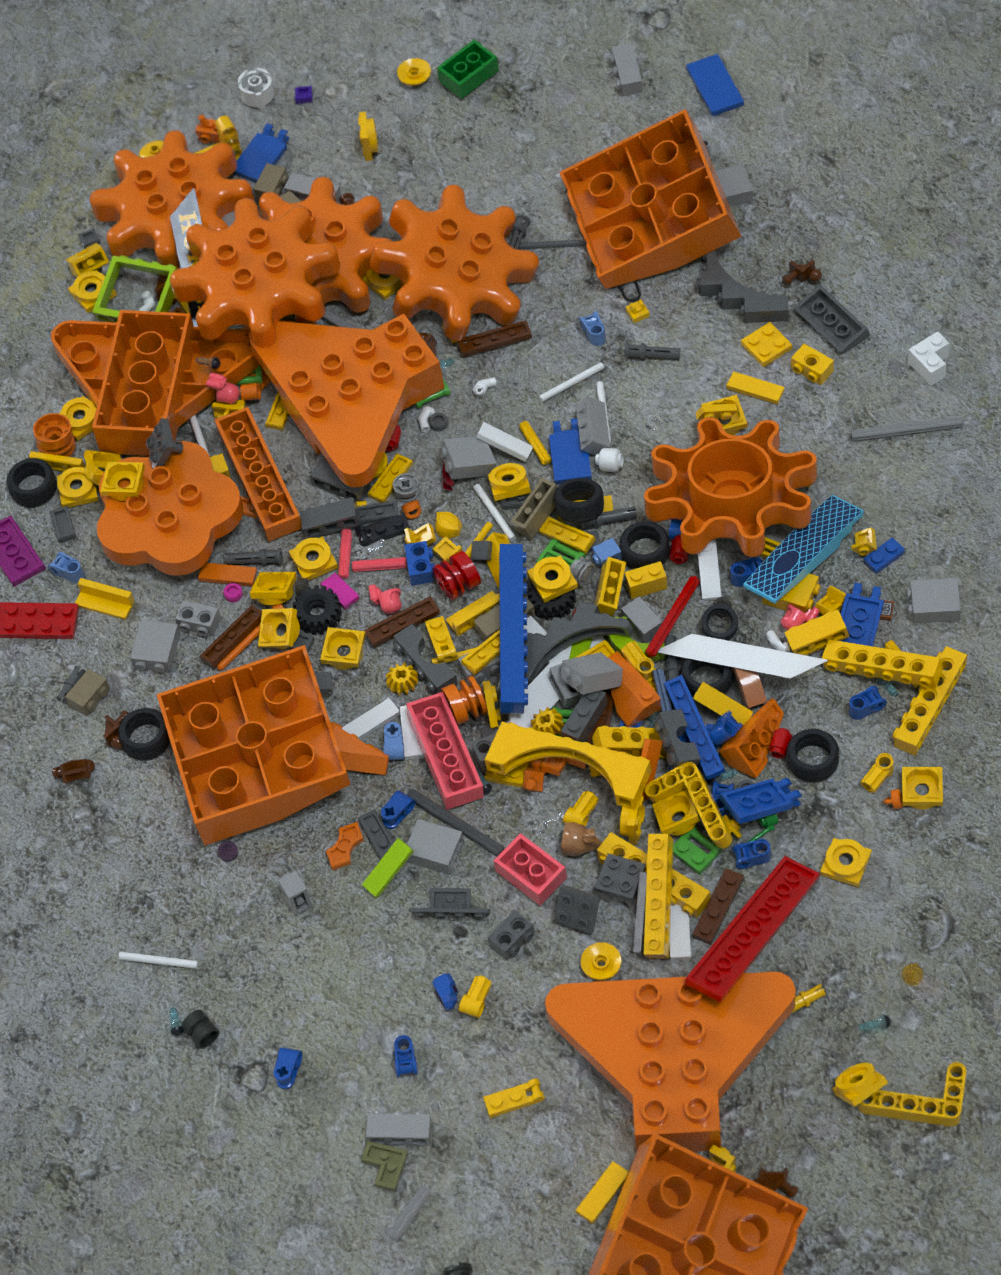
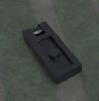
(383, 529)

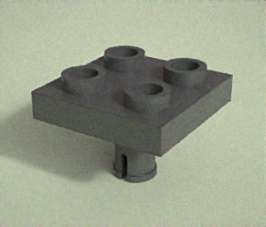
(161, 444)
(619, 877)
(576, 909)

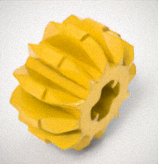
(401, 679)
(548, 721)

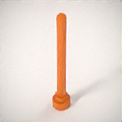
(243, 644)

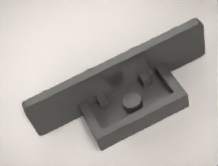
(450, 900)

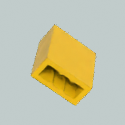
(800, 596)

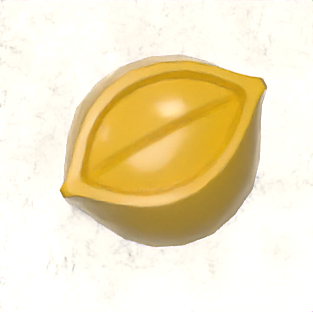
(447, 525)

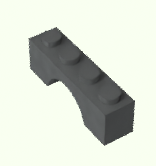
(411, 644)

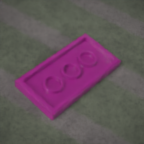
(16, 554)

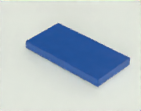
(715, 84)

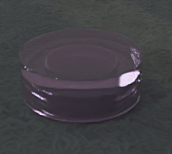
(228, 851)

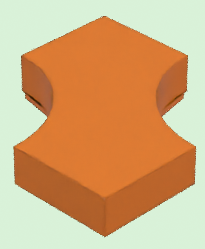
(348, 839)

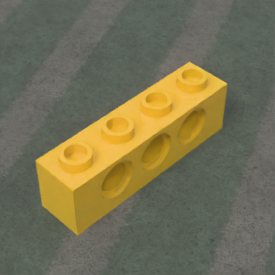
(625, 739)

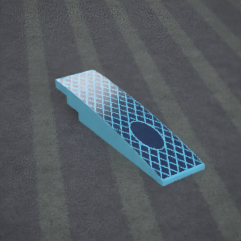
(804, 549)

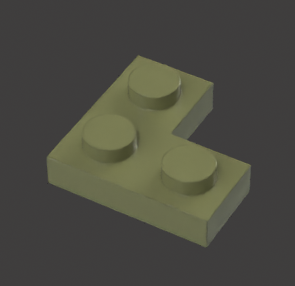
(391, 1164)

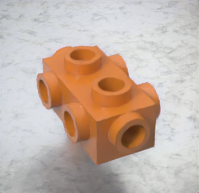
(207, 130)

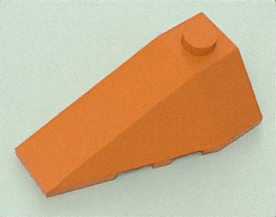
(635, 697)
(751, 743)
(359, 755)

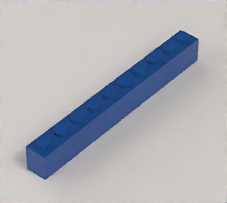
(512, 628)

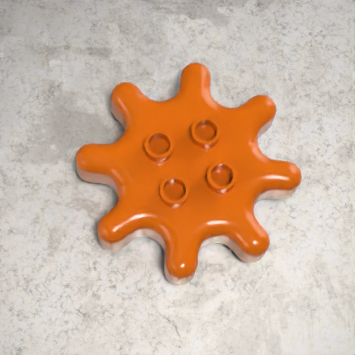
(155, 188)
(346, 229)
(454, 262)
(255, 272)
(731, 486)

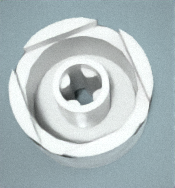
(256, 88)

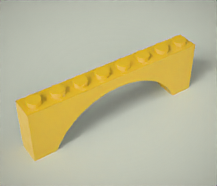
(518, 745)

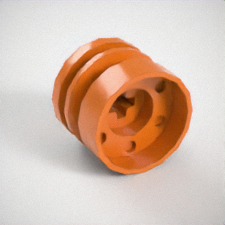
(54, 435)
(465, 700)

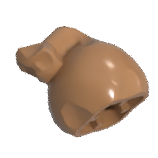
(578, 839)

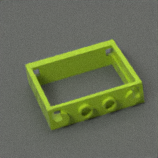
(109, 315)

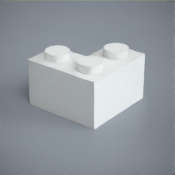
(928, 358)

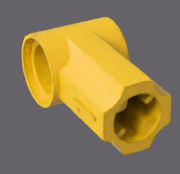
(637, 659)
(877, 773)
(582, 809)
(474, 1001)

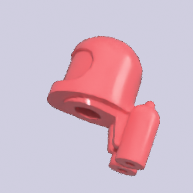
(225, 391)
(388, 600)
(796, 617)

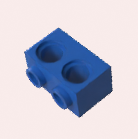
(418, 563)

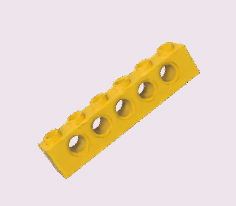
(882, 663)
(912, 741)
(682, 885)
(658, 896)

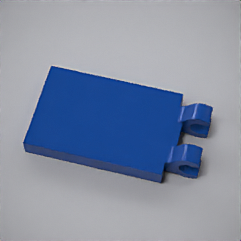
(261, 150)
(566, 454)
(862, 615)
(760, 799)

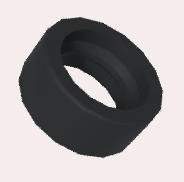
(720, 608)

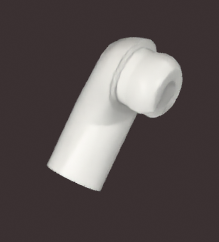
(149, 301)
(482, 385)
(423, 418)
(776, 643)

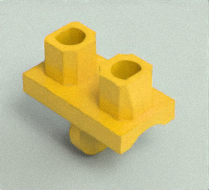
(222, 409)

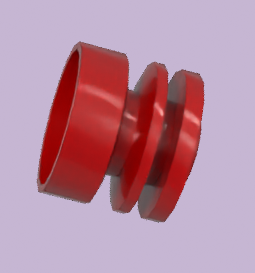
(456, 575)

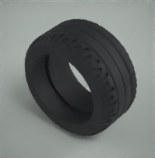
(579, 490)
(35, 496)
(640, 531)
(690, 665)
(812, 737)
(146, 750)

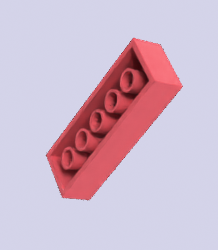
(444, 750)

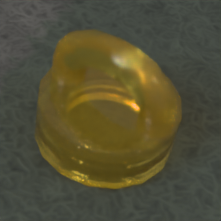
(912, 974)

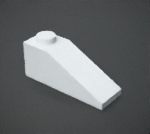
(709, 572)

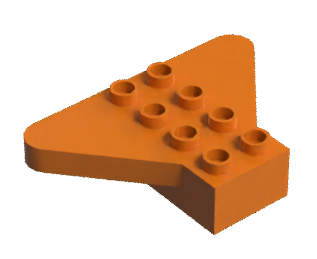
(146, 372)
(350, 387)
(671, 1044)

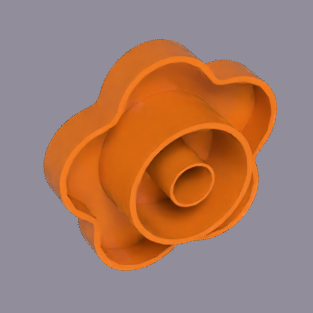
(174, 516)

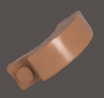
(750, 687)

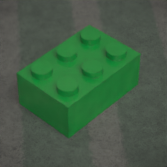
(467, 69)

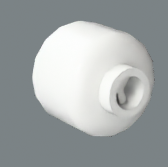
(609, 460)

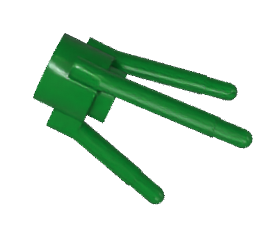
(768, 822)

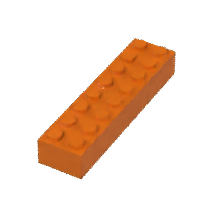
(258, 474)

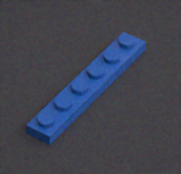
(696, 729)

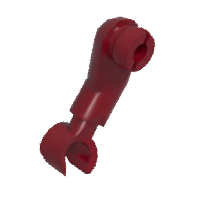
(447, 482)

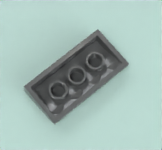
(832, 320)

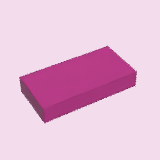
(345, 593)

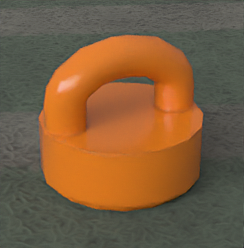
(410, 506)
(895, 799)

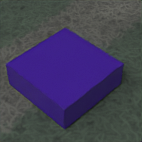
(303, 94)

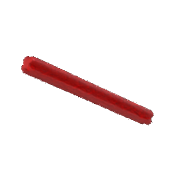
(672, 616)

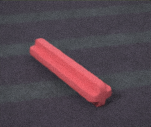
(345, 551)
(379, 564)

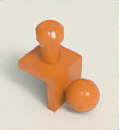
(534, 776)

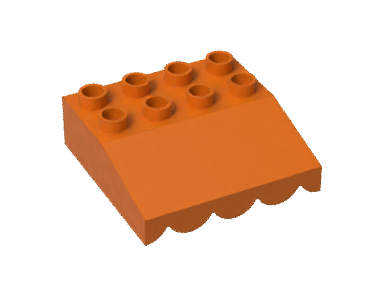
(650, 202)
(253, 744)
(695, 1219)

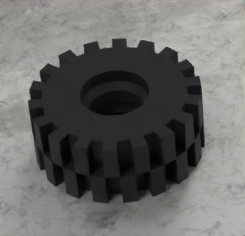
(317, 598)
(551, 608)

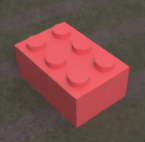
(530, 869)

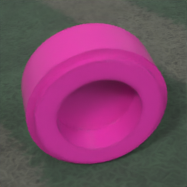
(233, 592)

